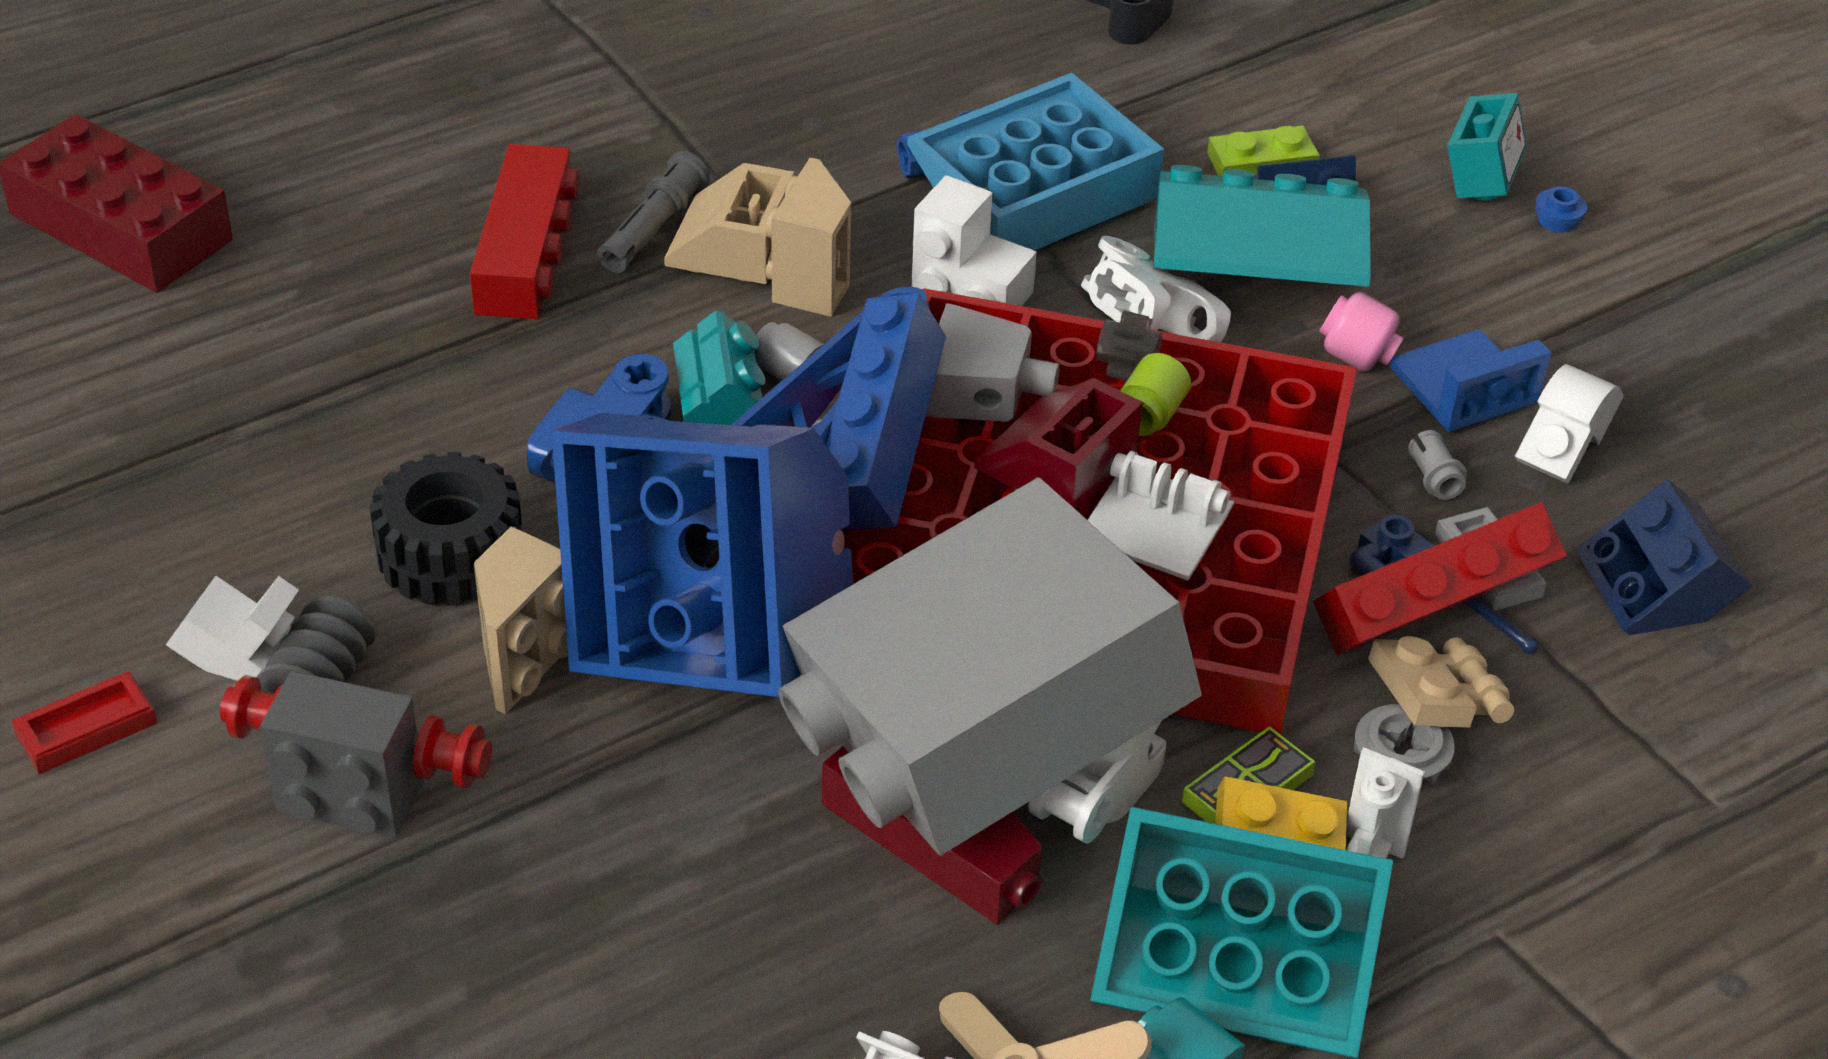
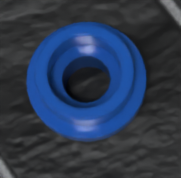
(1560, 209)

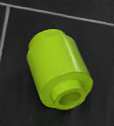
(1161, 386)

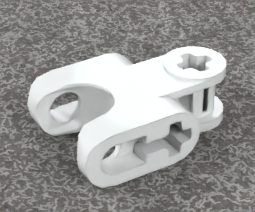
(1130, 283)
(1105, 787)

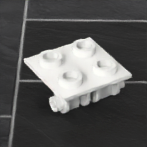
(1159, 518)

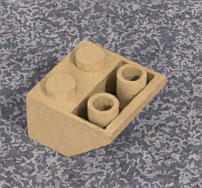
(727, 225)
(810, 242)
(520, 613)

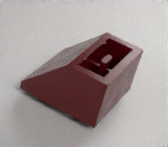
(1067, 441)

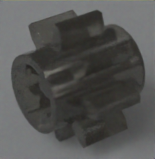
(1126, 343)

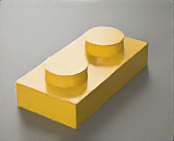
(1282, 812)

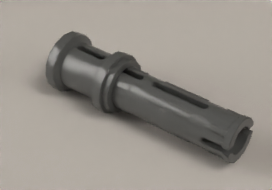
(664, 199)

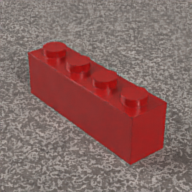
(524, 232)
(1439, 578)

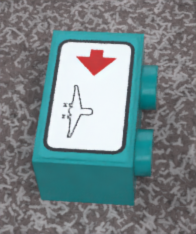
(1487, 146)

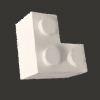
(958, 252)

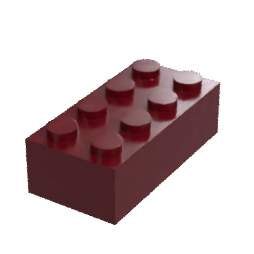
(116, 202)

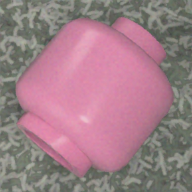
(1361, 331)

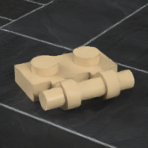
(1440, 687)

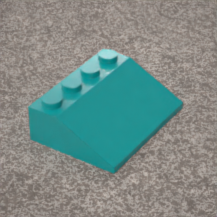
(1262, 226)
(1246, 929)

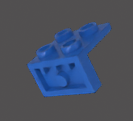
(1472, 379)

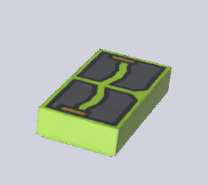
(1262, 760)

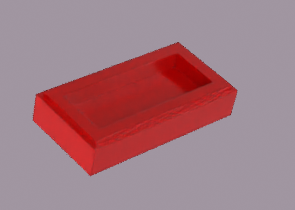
(84, 722)

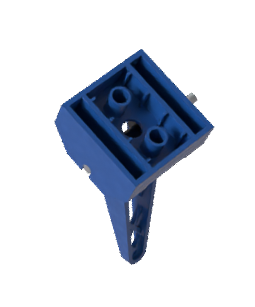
(656, 500)

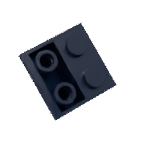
(1663, 564)

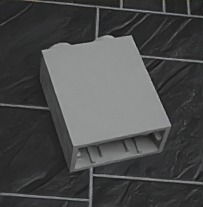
(987, 666)

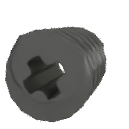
(322, 643)

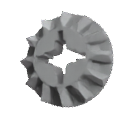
(1389, 726)

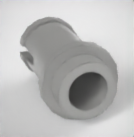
(1442, 474)

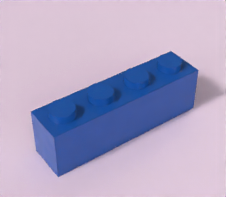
(885, 405)

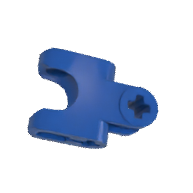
(630, 389)

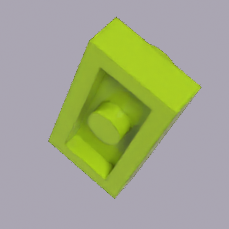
(1261, 147)

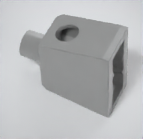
(986, 367)

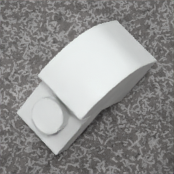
(1570, 415)
(233, 633)

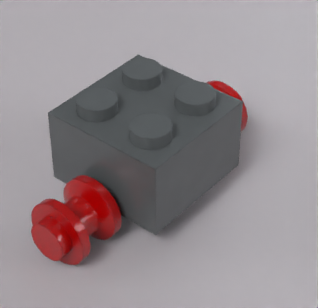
(349, 749)

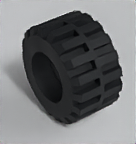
(439, 521)

